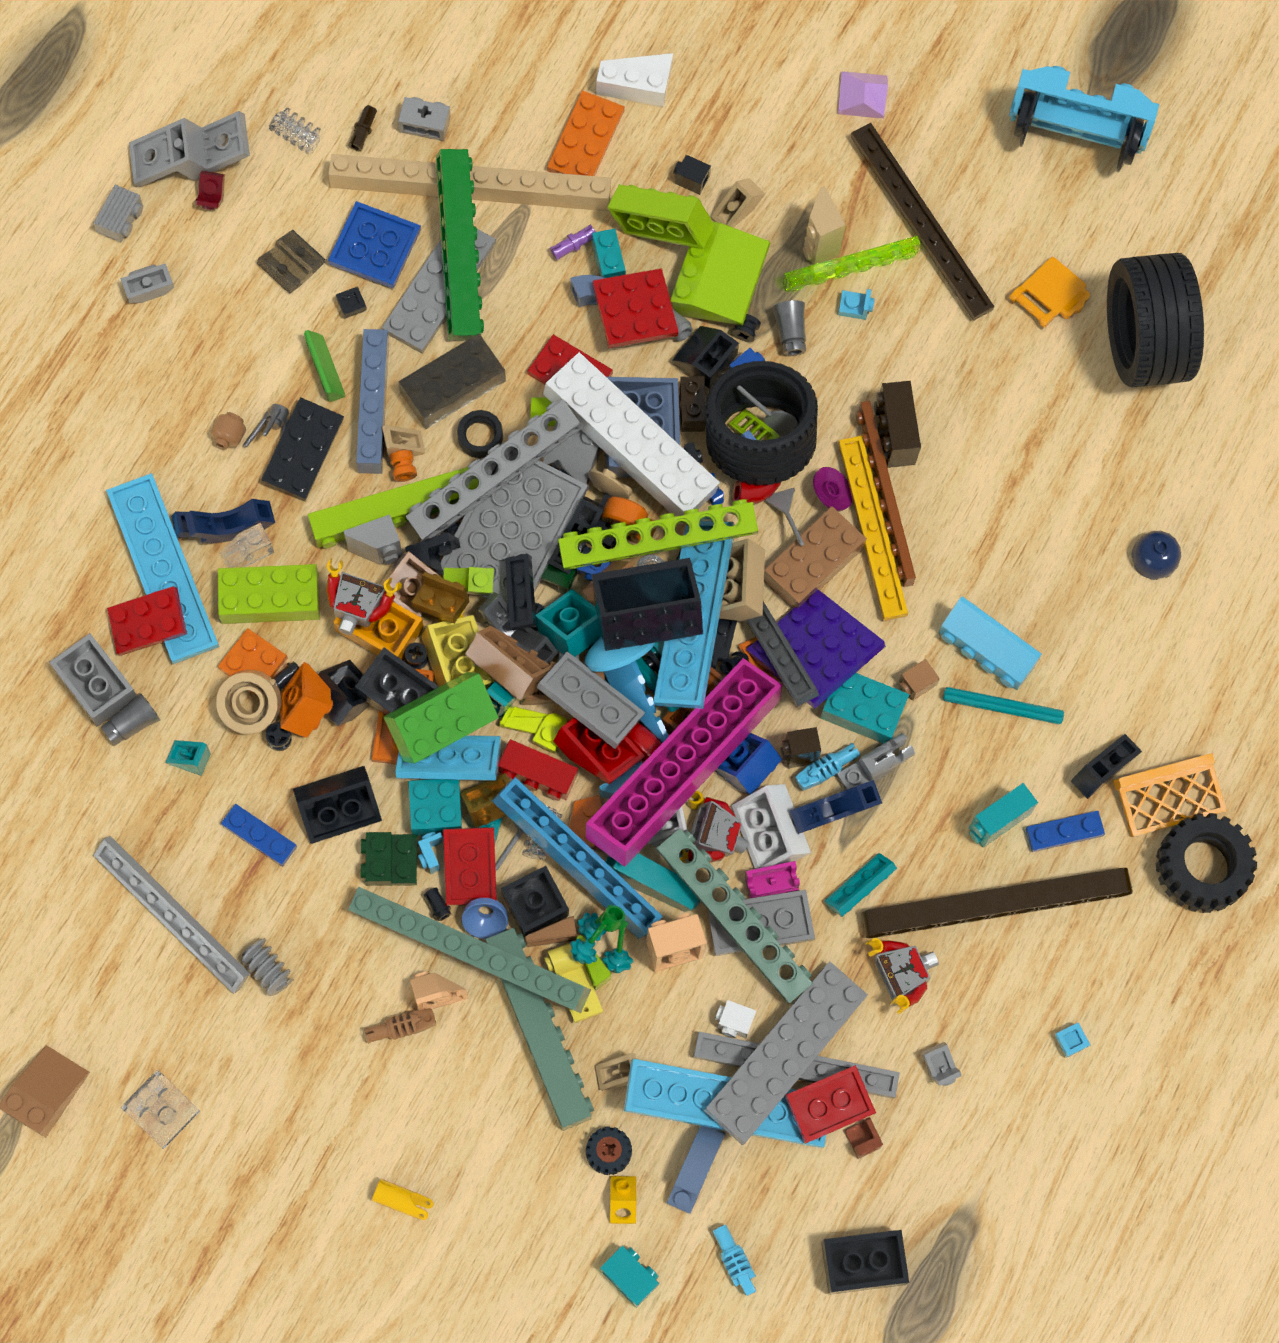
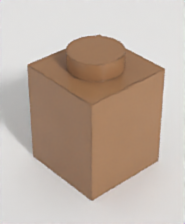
(918, 679)

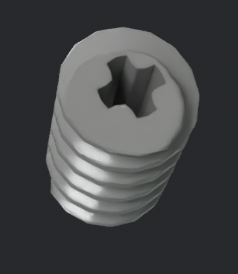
(266, 968)

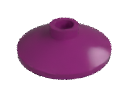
(832, 488)

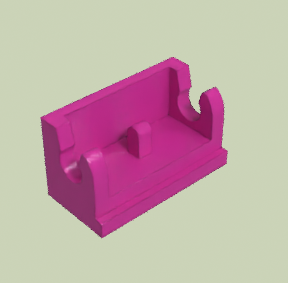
(772, 880)

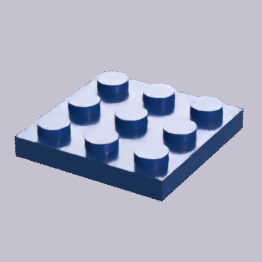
(374, 244)

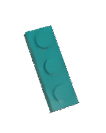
(860, 884)

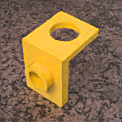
(623, 1195)

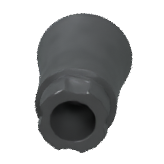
(791, 326)
(130, 720)

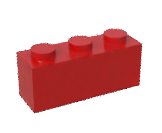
(538, 770)

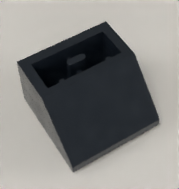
(707, 354)

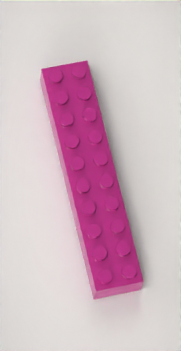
(683, 762)

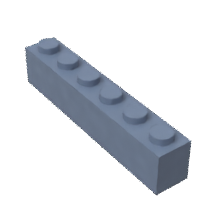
(372, 401)

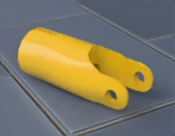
(401, 1199)

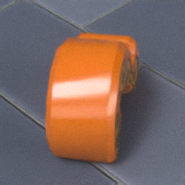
(624, 510)

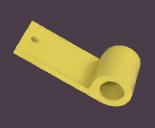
(562, 963)

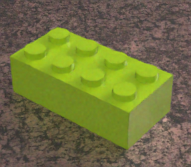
(661, 216)
(268, 594)

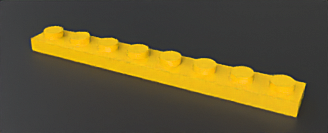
(873, 528)

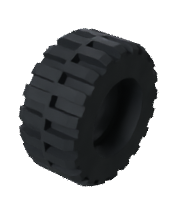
(1228, 841)

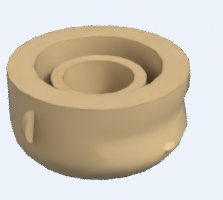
(235, 715)

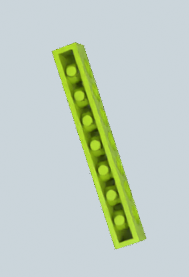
(623, 550)

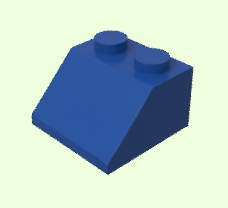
(749, 764)

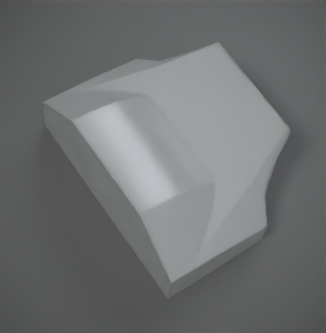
(147, 283)

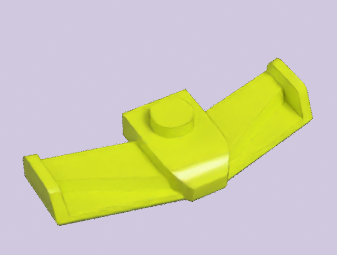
(533, 722)

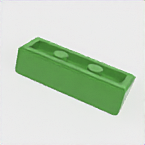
(324, 366)

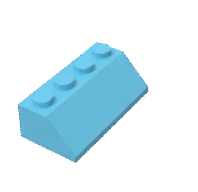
(989, 643)

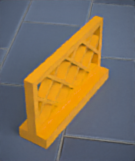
(1163, 774)

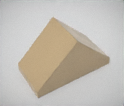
(403, 439)
(614, 1072)

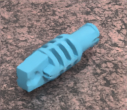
(826, 767)
(735, 1260)

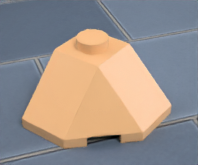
(435, 991)

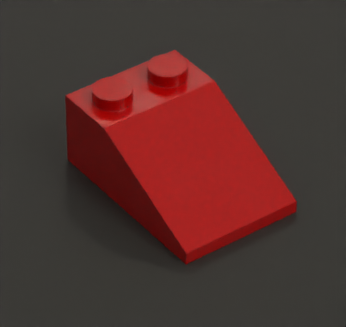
(594, 753)

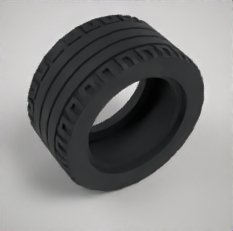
(1155, 319)

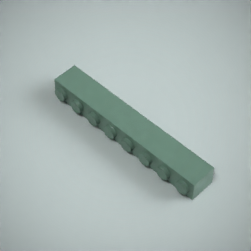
(545, 1042)

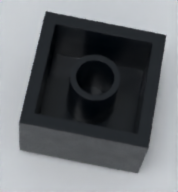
(535, 901)

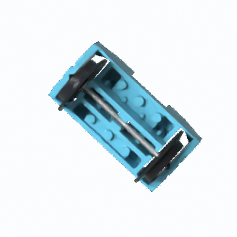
(1083, 116)

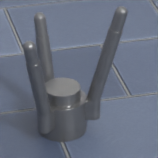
(274, 418)

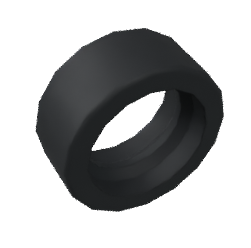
(476, 417)

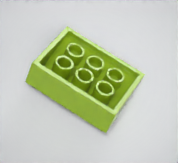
(721, 277)

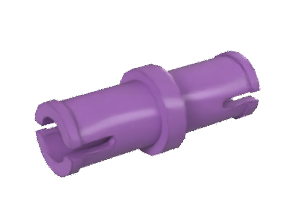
(572, 242)

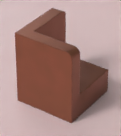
(864, 1138)

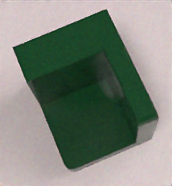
(560, 578)

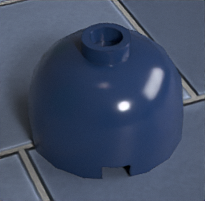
(1156, 555)

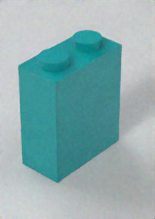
(1002, 815)

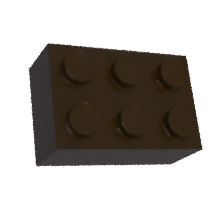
(898, 424)

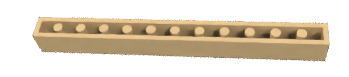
(489, 182)

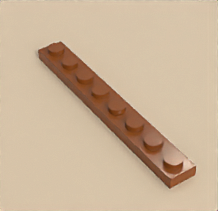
(887, 502)

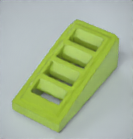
(759, 425)
(597, 971)

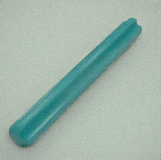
(1003, 705)

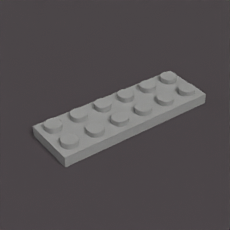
(423, 304)

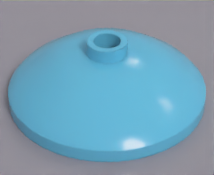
(601, 660)

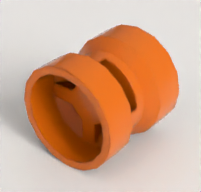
(403, 465)

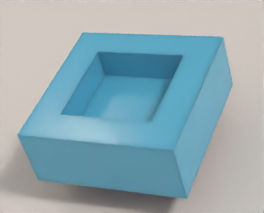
(1072, 1040)

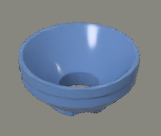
(481, 924)

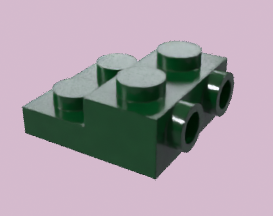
(389, 859)

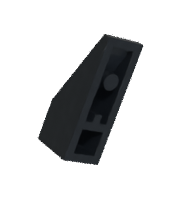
(584, 517)
(1105, 766)

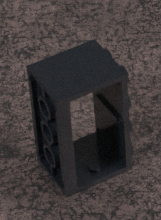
(647, 604)

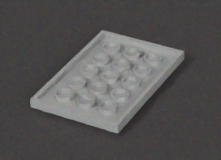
(517, 520)

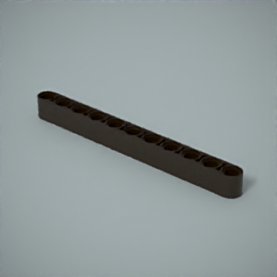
(996, 903)

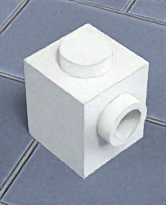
(735, 1019)

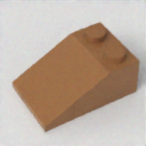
(44, 1091)

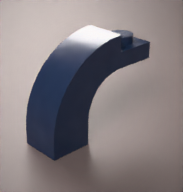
(228, 524)
(836, 807)

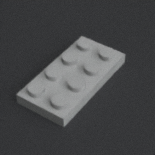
(590, 700)
(785, 913)

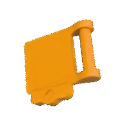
(1055, 289)

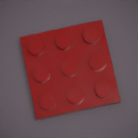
(635, 308)

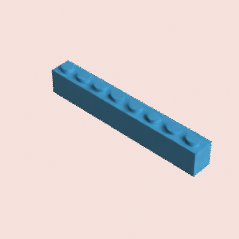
(575, 856)

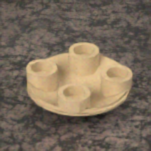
(606, 483)

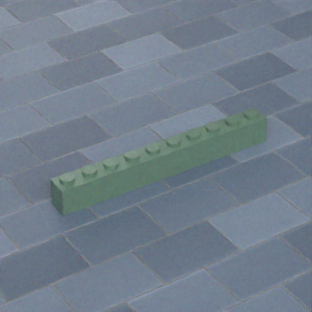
(470, 950)

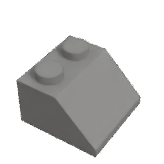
(375, 541)

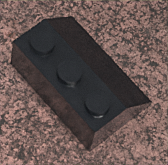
(337, 804)

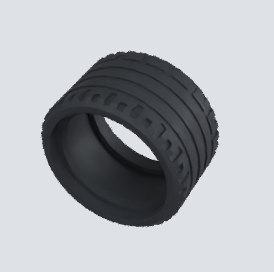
(761, 460)

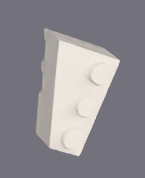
(636, 78)

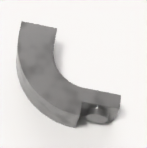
(497, 615)

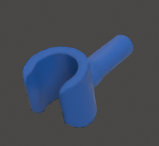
(717, 498)

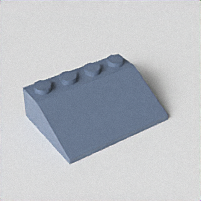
(655, 398)

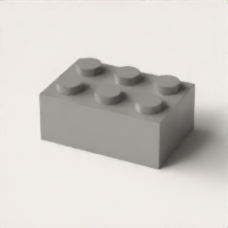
(93, 679)

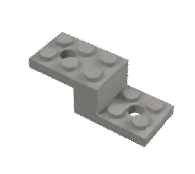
(189, 148)

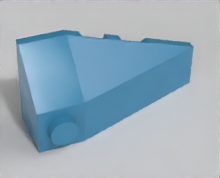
(630, 683)

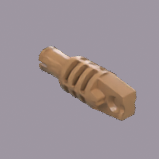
(401, 1025)

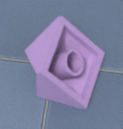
(862, 94)

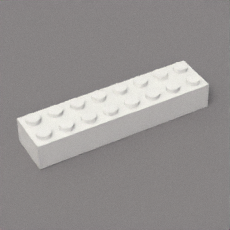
(631, 437)

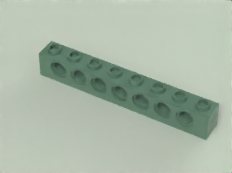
(787, 988)

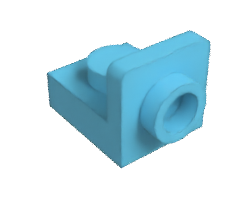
(856, 304)

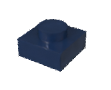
(180, 524)

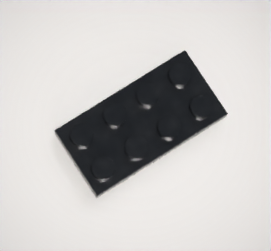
(302, 449)

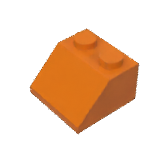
(304, 702)

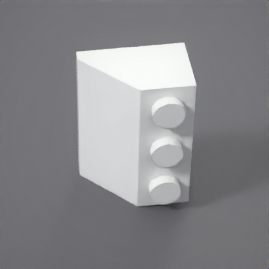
(770, 827)

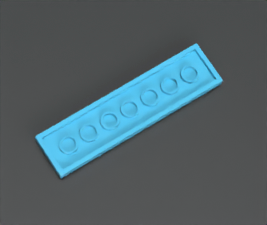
(161, 561)
(688, 660)
(684, 1094)

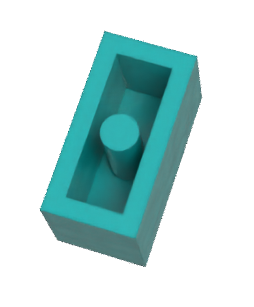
(608, 253)
(630, 1276)

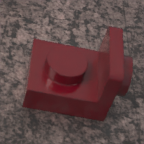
(210, 190)

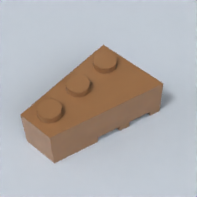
(507, 662)

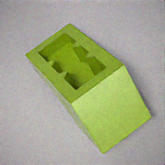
(474, 579)

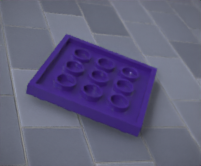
(826, 642)

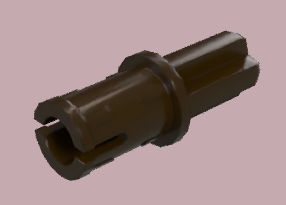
(362, 128)

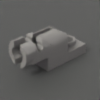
(876, 763)

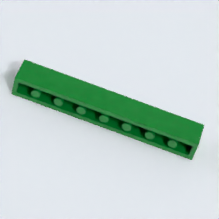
(458, 244)

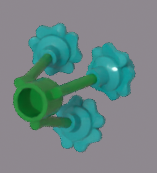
(593, 928)

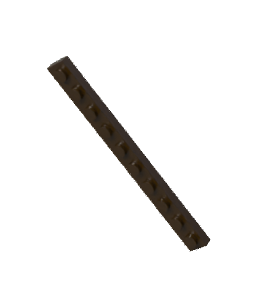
(922, 221)

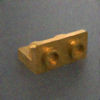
(441, 597)
(479, 801)

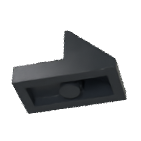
(430, 549)

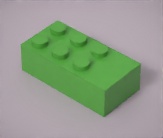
(441, 717)

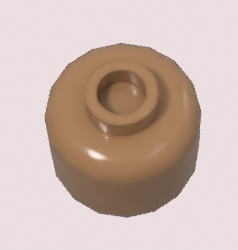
(228, 430)

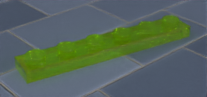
(843, 266)

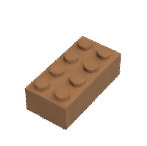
(807, 568)

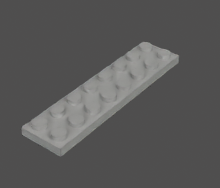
(785, 1053)

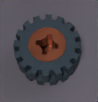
(607, 1162)

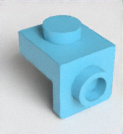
(428, 857)

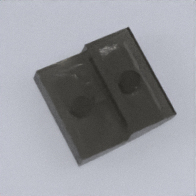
(291, 261)

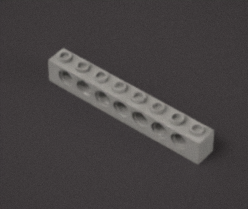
(508, 470)

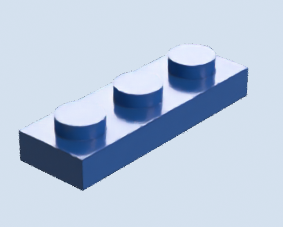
(1065, 831)
(259, 835)

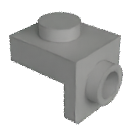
(941, 1065)

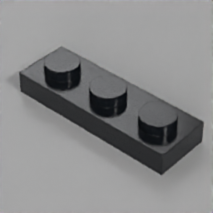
(520, 591)

